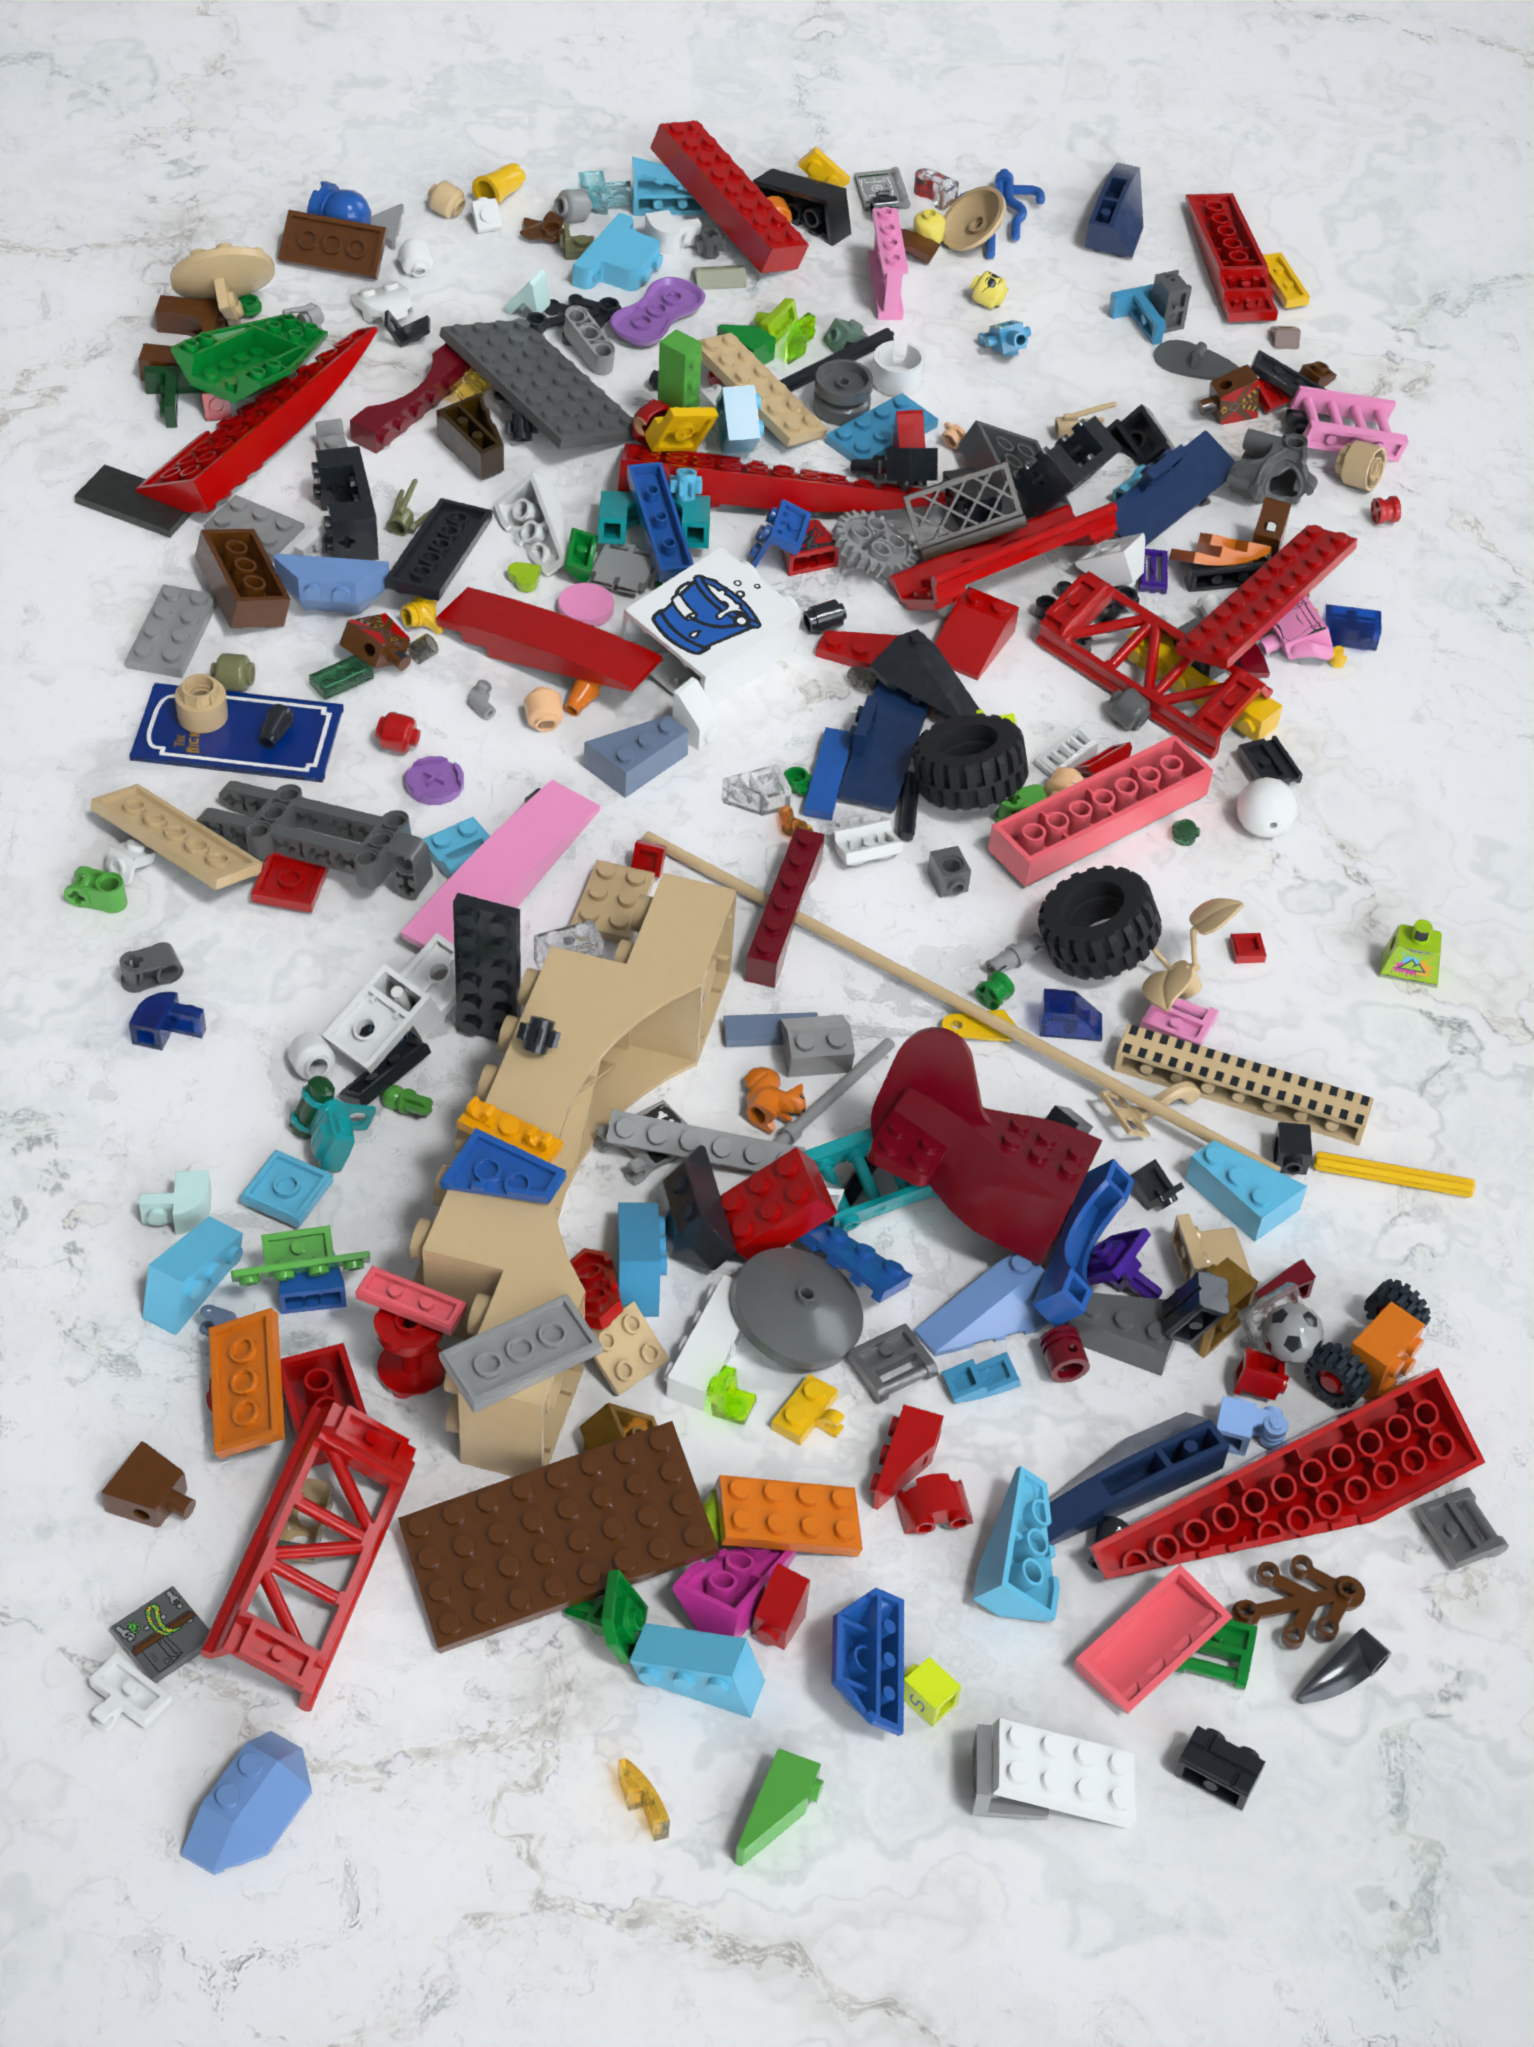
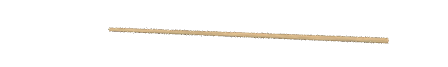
(962, 1004)

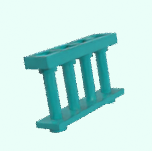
(854, 1149)

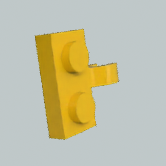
(822, 168)
(807, 1409)

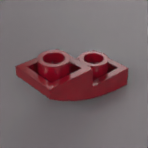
(1254, 663)

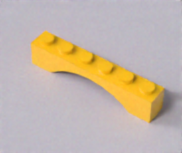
(1255, 721)

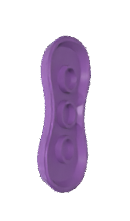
(653, 314)

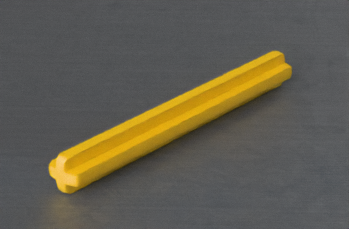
(1394, 1174)

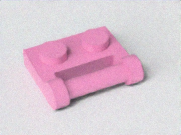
(1183, 1021)

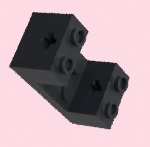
(1066, 465)
(350, 507)

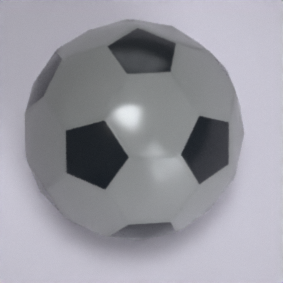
(1293, 1333)

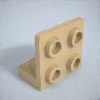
(1201, 1249)
(628, 1350)

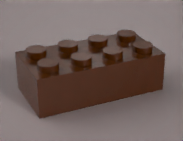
(242, 578)

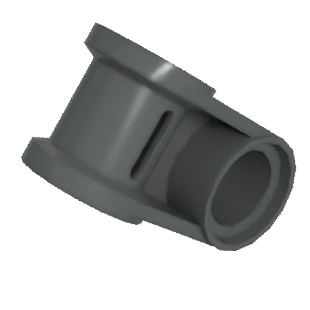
(152, 966)

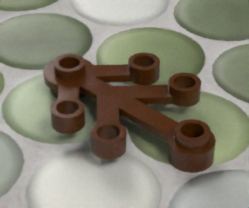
(1302, 1600)

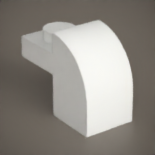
(670, 233)

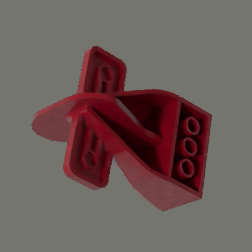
(990, 1167)

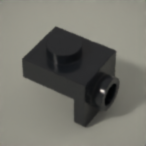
(1154, 1186)

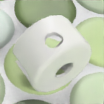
(898, 376)

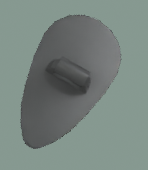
(1192, 360)

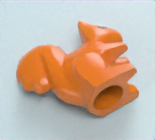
(767, 1101)

